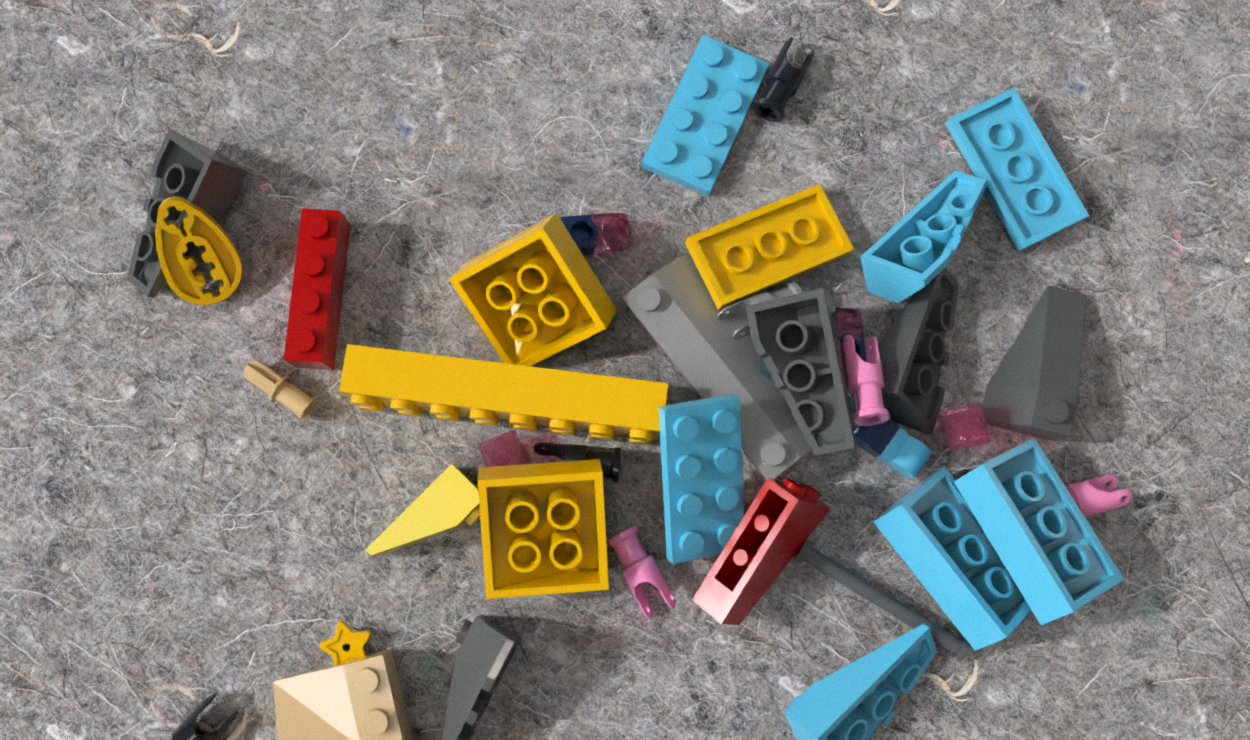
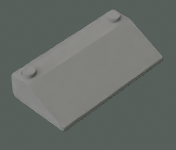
(685, 324)

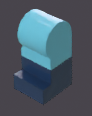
(893, 447)

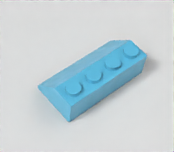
(1038, 532)
(954, 560)

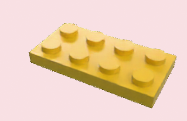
(768, 246)

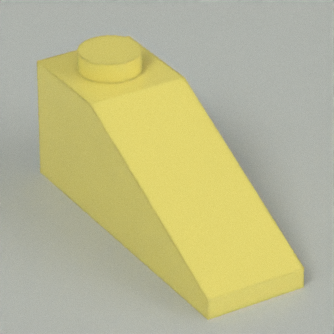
(440, 509)

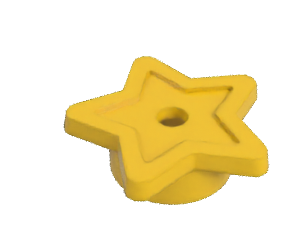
(344, 635)

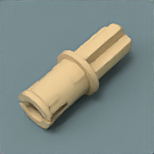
(279, 388)

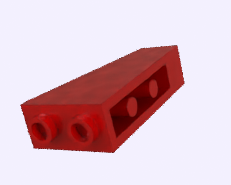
(760, 548)

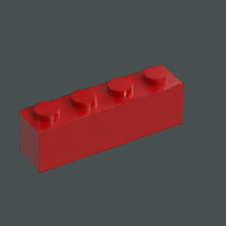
(317, 289)

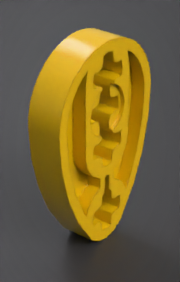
(178, 268)

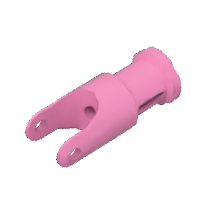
(865, 382)
(1096, 497)
(639, 568)

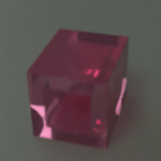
(964, 428)

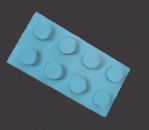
(705, 115)
(1019, 167)
(701, 475)

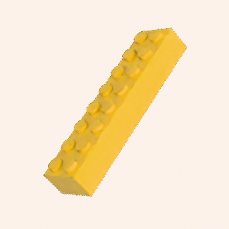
(503, 393)

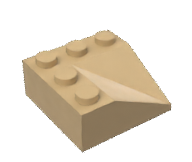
(343, 702)

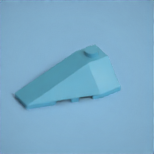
(923, 239)
(863, 692)

